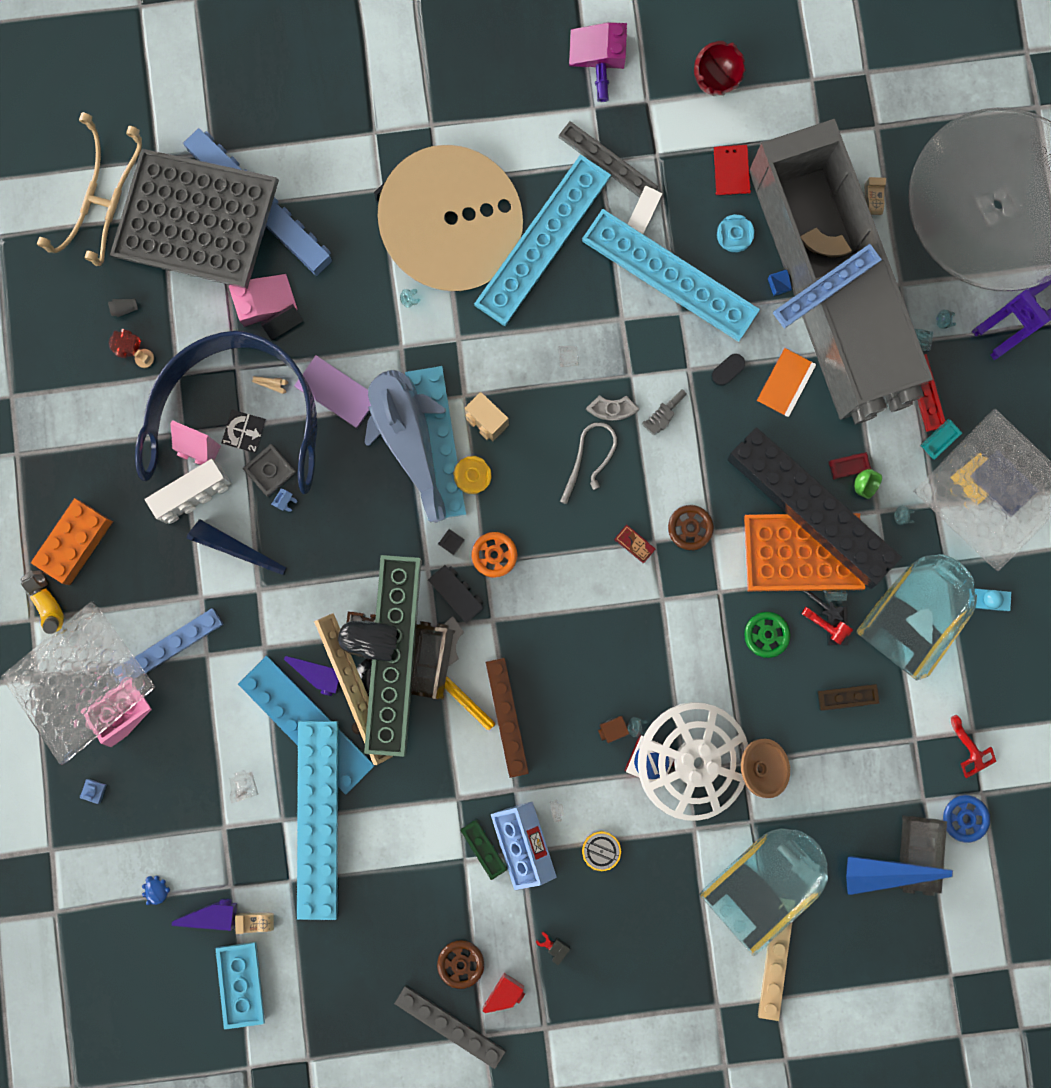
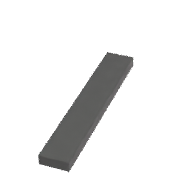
(605, 159)

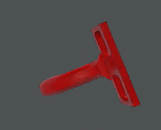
(975, 754)

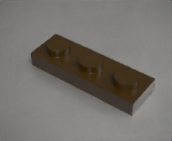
(848, 697)

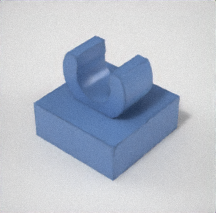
(282, 499)
(93, 791)

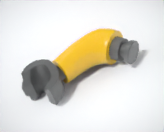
(48, 608)

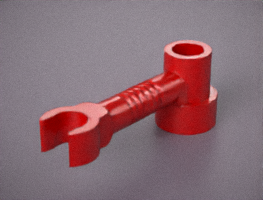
(838, 633)

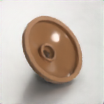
(772, 767)

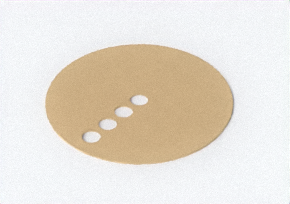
(414, 223)

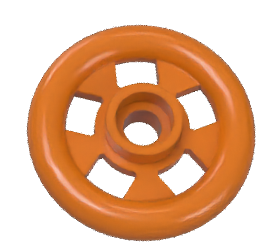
(499, 570)

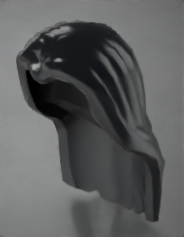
(368, 639)

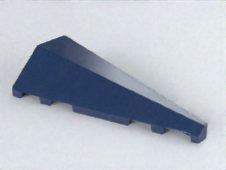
(216, 539)

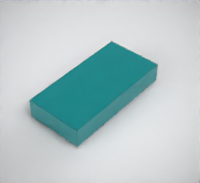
(941, 439)

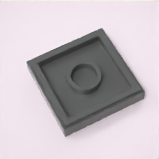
(269, 470)

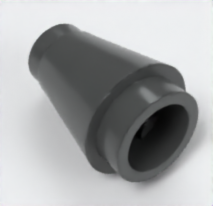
(120, 307)

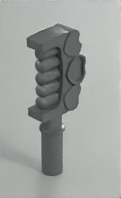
(662, 416)

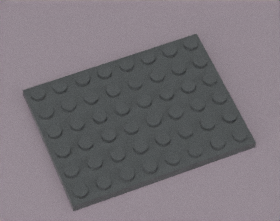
(194, 218)

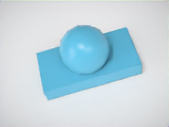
(993, 600)

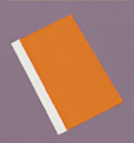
(786, 382)

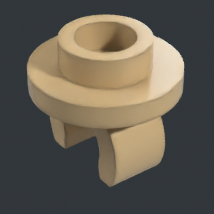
(144, 358)

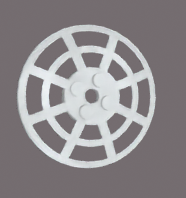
(685, 757)

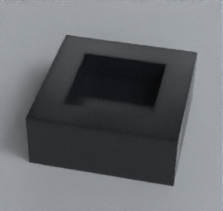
(451, 542)

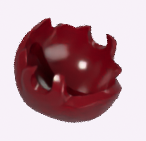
(719, 68)

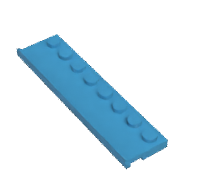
(289, 704)

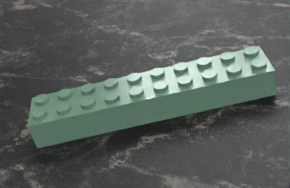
(392, 679)

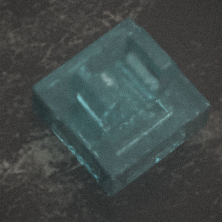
(925, 339)
(835, 595)

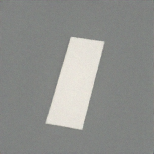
(644, 209)

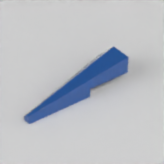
(873, 874)

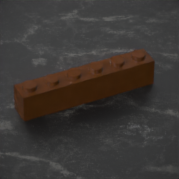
(507, 717)

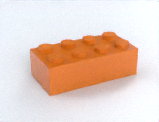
(71, 542)

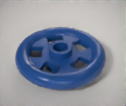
(979, 829)

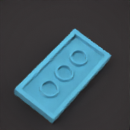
(240, 985)

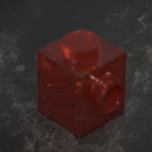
(124, 343)

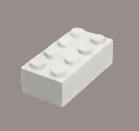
(188, 492)

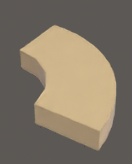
(825, 245)

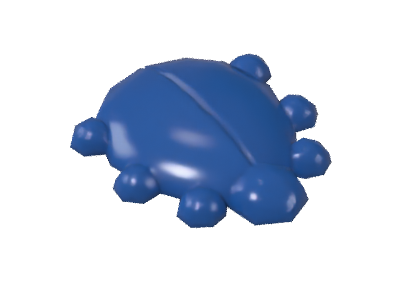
(155, 890)

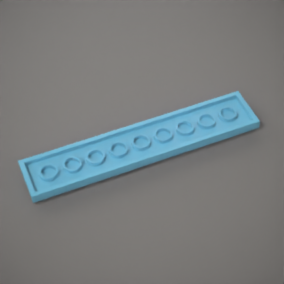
(542, 240)
(670, 275)
(317, 820)

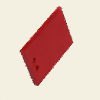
(731, 170)

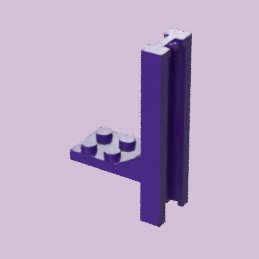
(1028, 313)

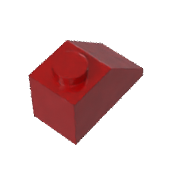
(504, 995)

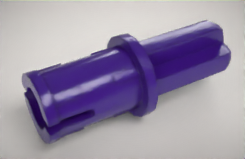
(602, 83)

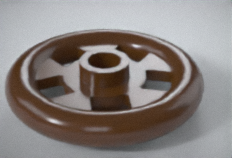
(691, 511)
(473, 975)

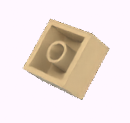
(486, 417)

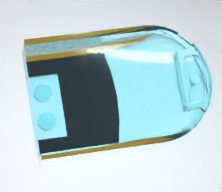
(921, 614)
(768, 886)

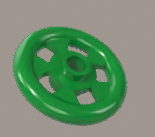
(751, 638)

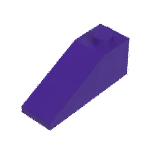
(318, 675)
(215, 916)

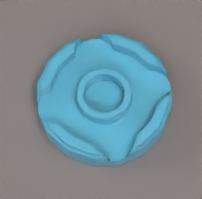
(735, 233)

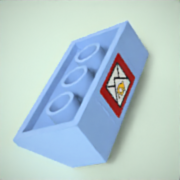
(523, 846)

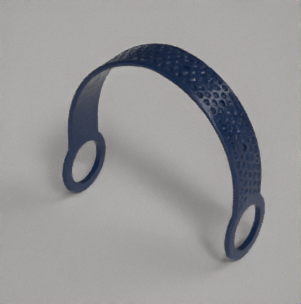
(191, 356)

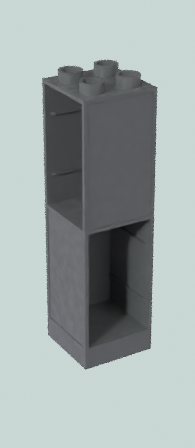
(864, 328)

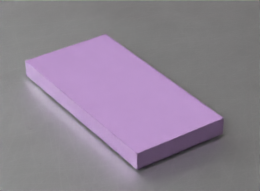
(336, 391)

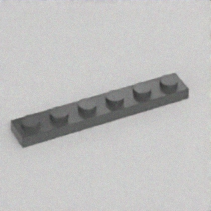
(450, 1027)

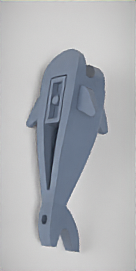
(401, 421)

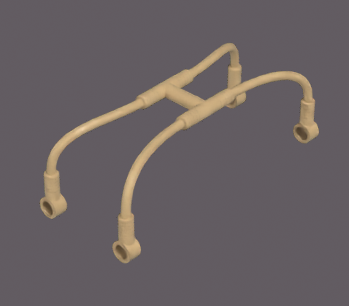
(90, 198)

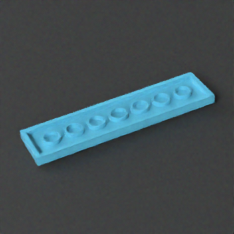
(432, 383)

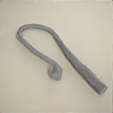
(594, 483)

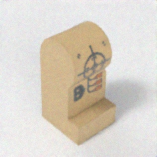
(875, 194)
(254, 922)

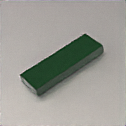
(483, 849)

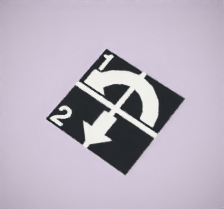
(243, 431)

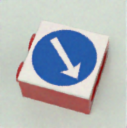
(652, 762)

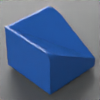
(779, 282)

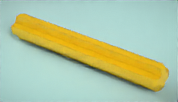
(468, 704)

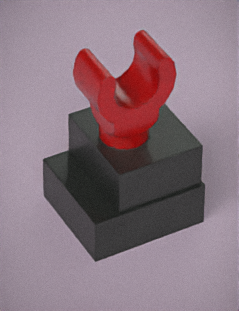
(557, 949)

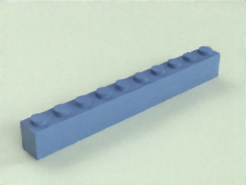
(279, 221)

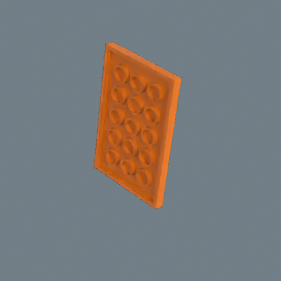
(790, 559)

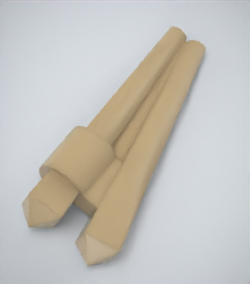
(274, 384)

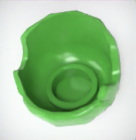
(867, 483)

